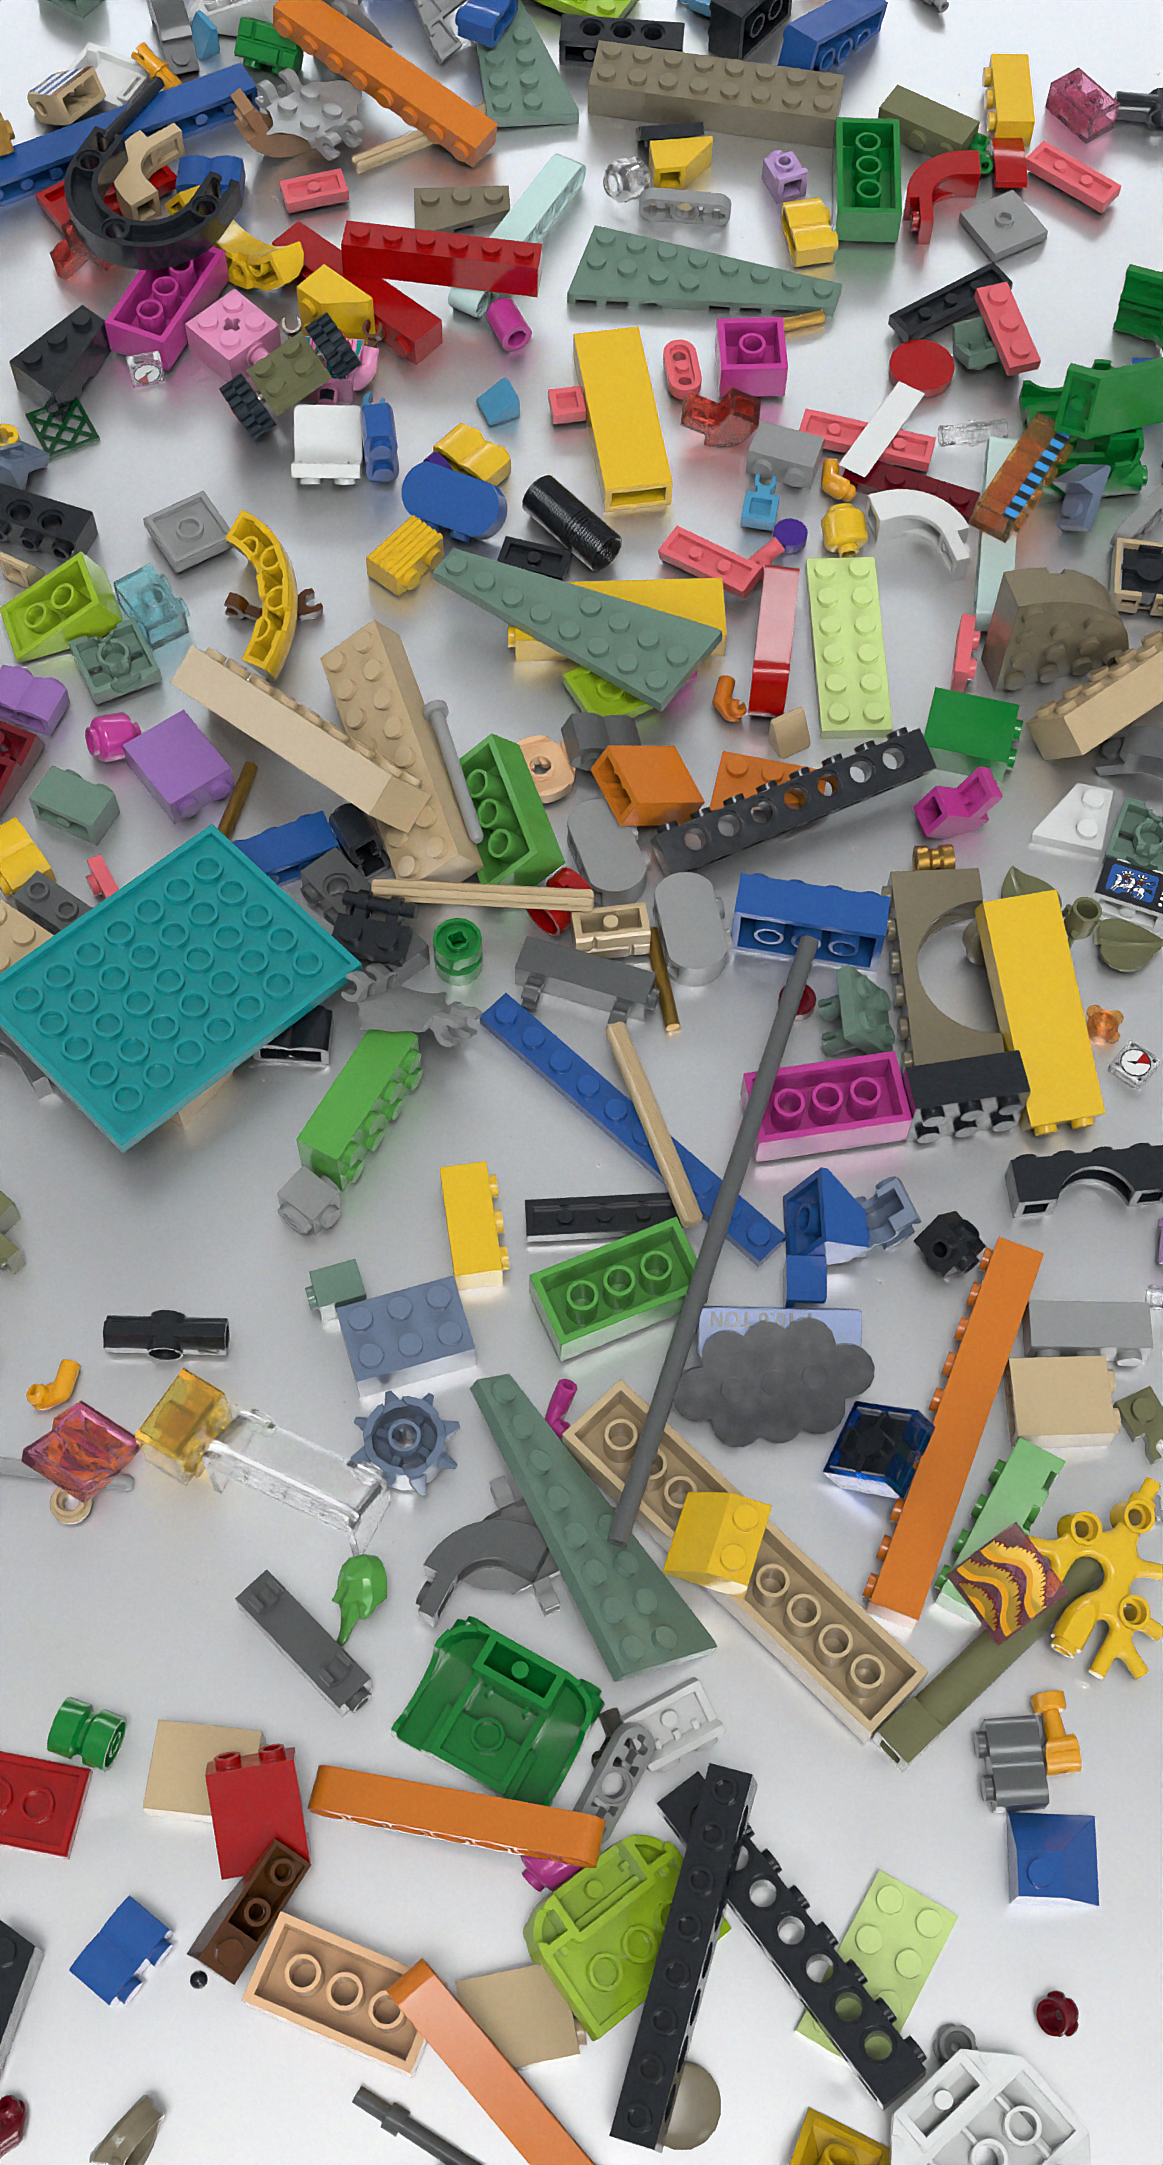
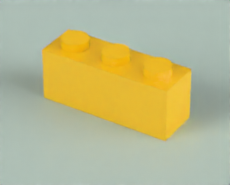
(1009, 97)
(473, 1225)

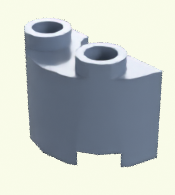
(888, 1214)

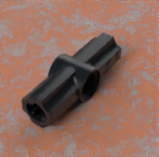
(1141, 108)
(166, 1335)

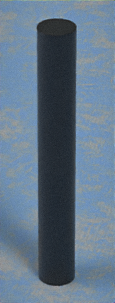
(134, 108)

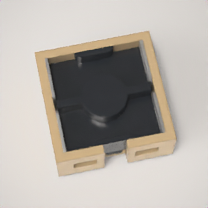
(1137, 576)

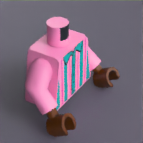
(346, 388)

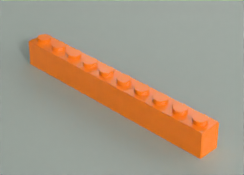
(959, 1420)

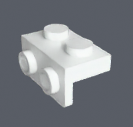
(678, 1722)

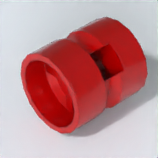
(557, 921)

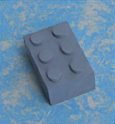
(406, 1336)

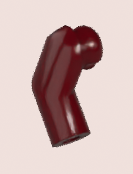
(12, 2123)

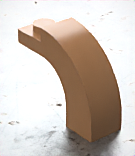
(255, 125)

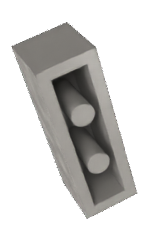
(1088, 1329)

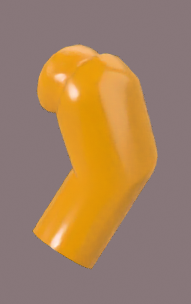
(835, 484)
(54, 1393)

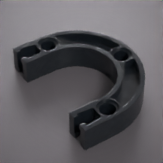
(134, 242)

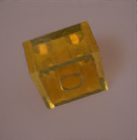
(183, 1426)

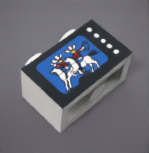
(1130, 894)

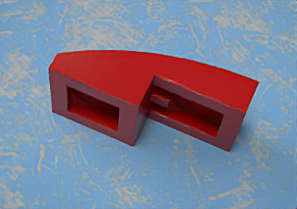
(1009, 162)

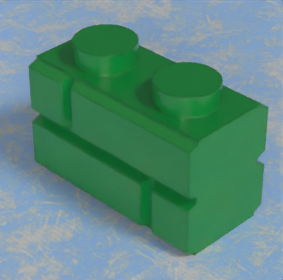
(262, 44)

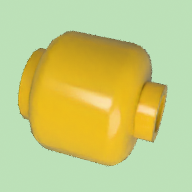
(844, 530)

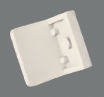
(327, 443)

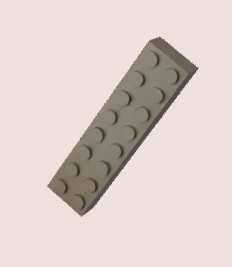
(718, 91)

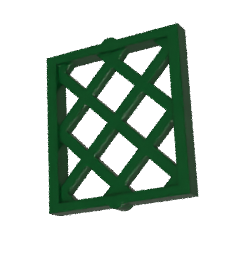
(71, 445)

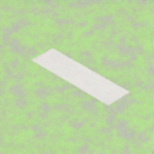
(881, 429)

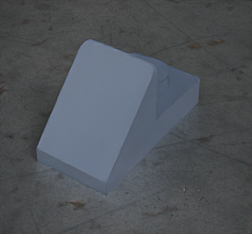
(18, 461)
(1083, 491)

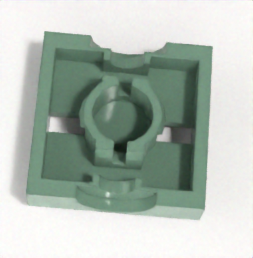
(114, 658)
(1147, 835)

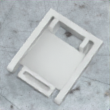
(118, 74)

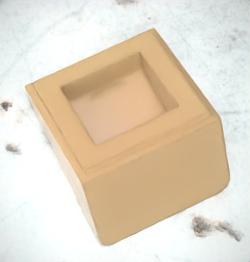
(19, 570)
(789, 733)

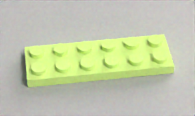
(848, 648)

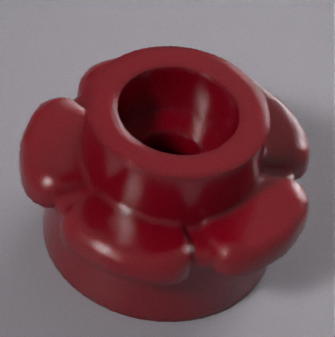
(1057, 2015)

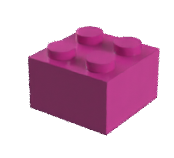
(751, 356)

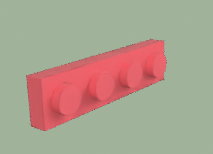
(840, 433)

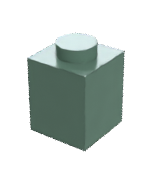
(334, 1288)

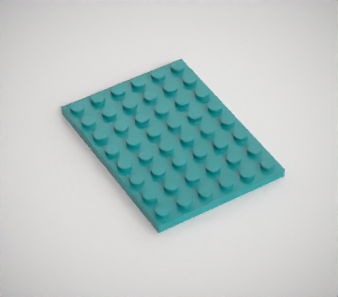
(168, 986)

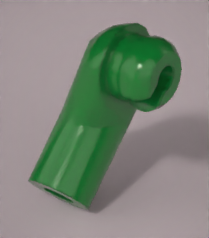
(980, 144)

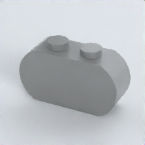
(607, 854)
(691, 928)

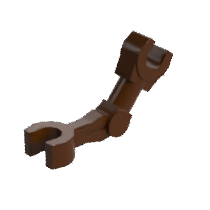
(239, 607)

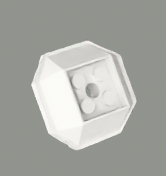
(988, 2103)

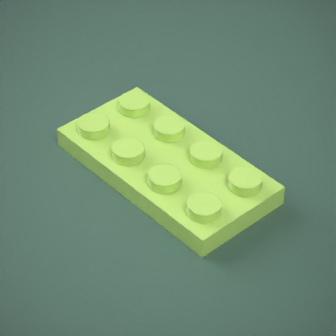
(895, 1946)

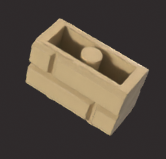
(612, 930)

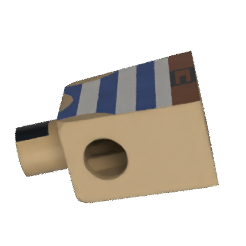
(56, 100)

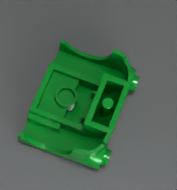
(1117, 450)
(499, 1713)

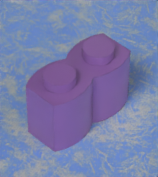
(31, 700)

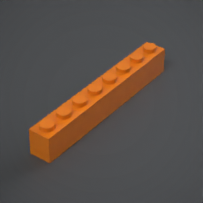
(387, 77)

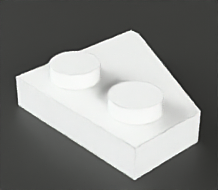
(1077, 821)

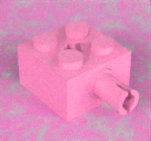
(232, 335)

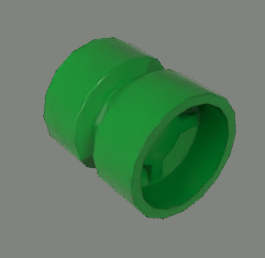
(458, 951)
(88, 1734)

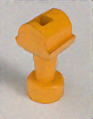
(1060, 1751)

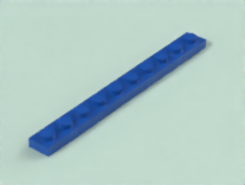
(619, 1120)

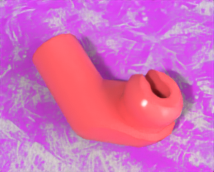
(767, 554)

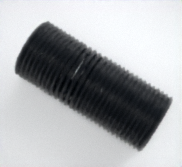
(570, 520)

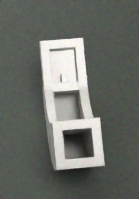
(923, 517)

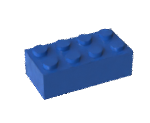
(778, 912)

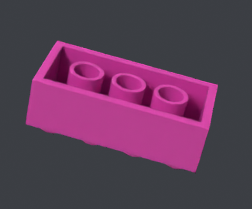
(160, 303)
(832, 1107)

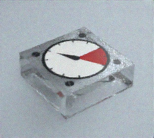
(145, 369)
(1134, 1065)

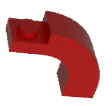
(937, 179)

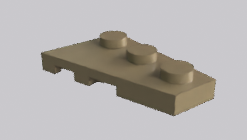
(459, 207)

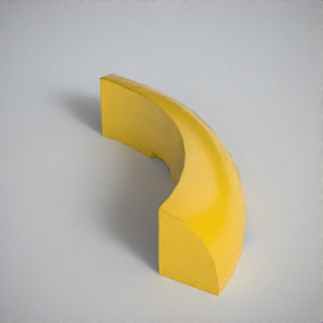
(247, 258)
(277, 590)

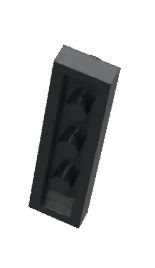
(944, 304)
(595, 1216)

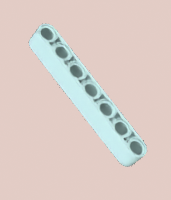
(528, 220)
(992, 555)

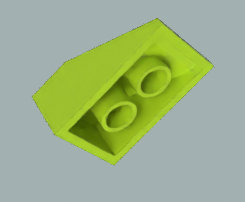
(61, 608)

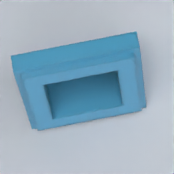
(204, 36)
(499, 403)

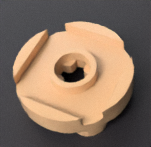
(549, 754)

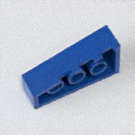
(830, 33)

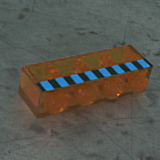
(1021, 478)

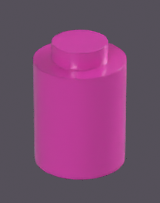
(508, 324)

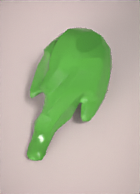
(359, 1591)

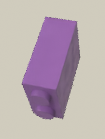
(179, 766)

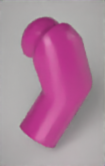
(559, 1406)

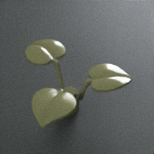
(1122, 943)

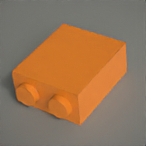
(646, 785)

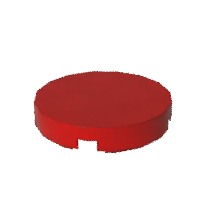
(922, 366)

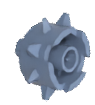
(400, 1420)

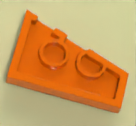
(745, 773)

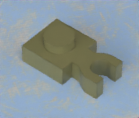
(1143, 1418)

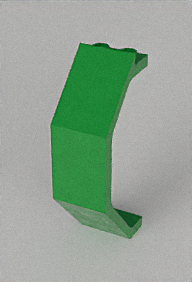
(1126, 396)

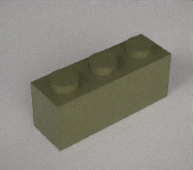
(928, 124)

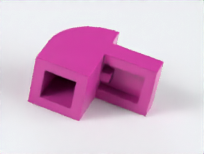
(958, 810)

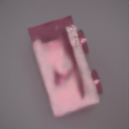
(1082, 105)

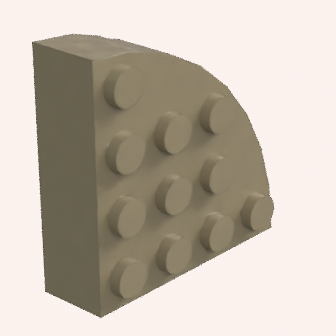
(1050, 628)

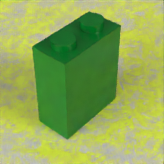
(972, 733)

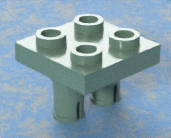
(863, 1015)

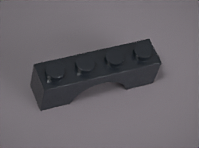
(1130, 1172)

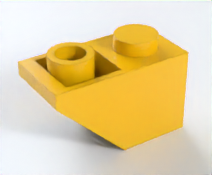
(679, 161)

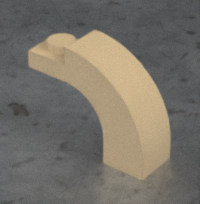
(146, 155)

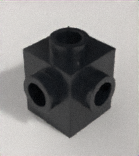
(950, 1244)

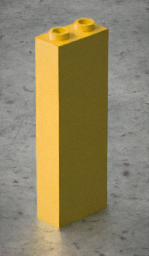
(622, 419)
(688, 598)
(1040, 1009)

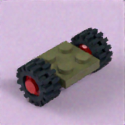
(289, 375)

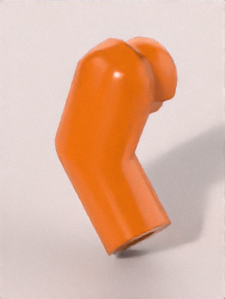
(723, 701)

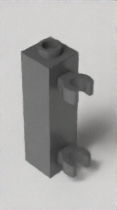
(584, 980)
(305, 1644)

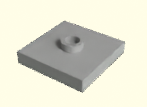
(1003, 225)
(188, 531)

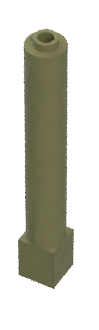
(970, 1674)

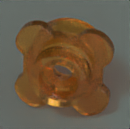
(1101, 1034)

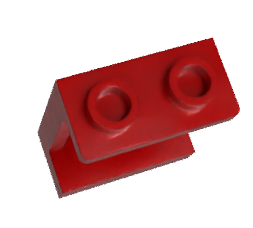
(253, 1804)

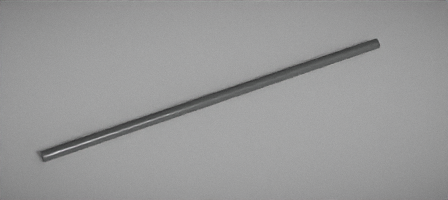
(711, 1247)

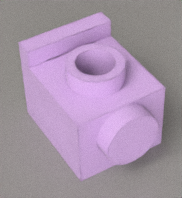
(781, 169)

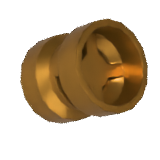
(933, 859)

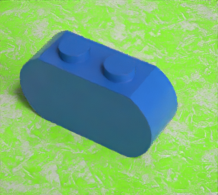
(454, 501)

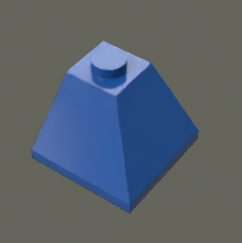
(824, 1219)
(1052, 1859)

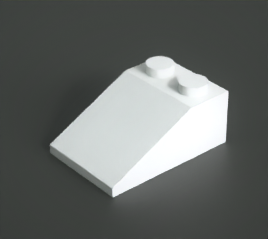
(227, 13)

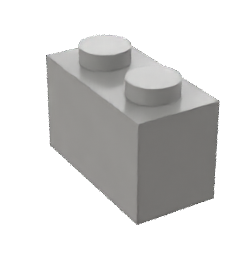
(786, 454)

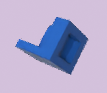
(804, 1280)

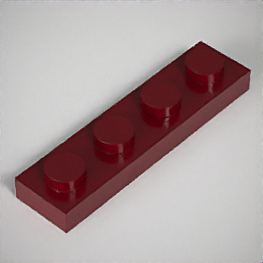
(889, 477)

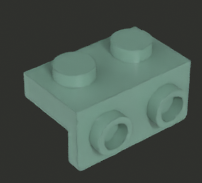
(973, 344)

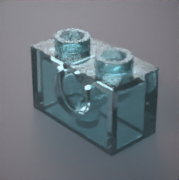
(153, 606)

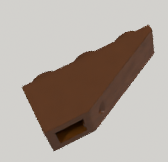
(249, 1912)

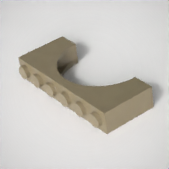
(919, 908)

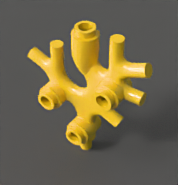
(1121, 1566)

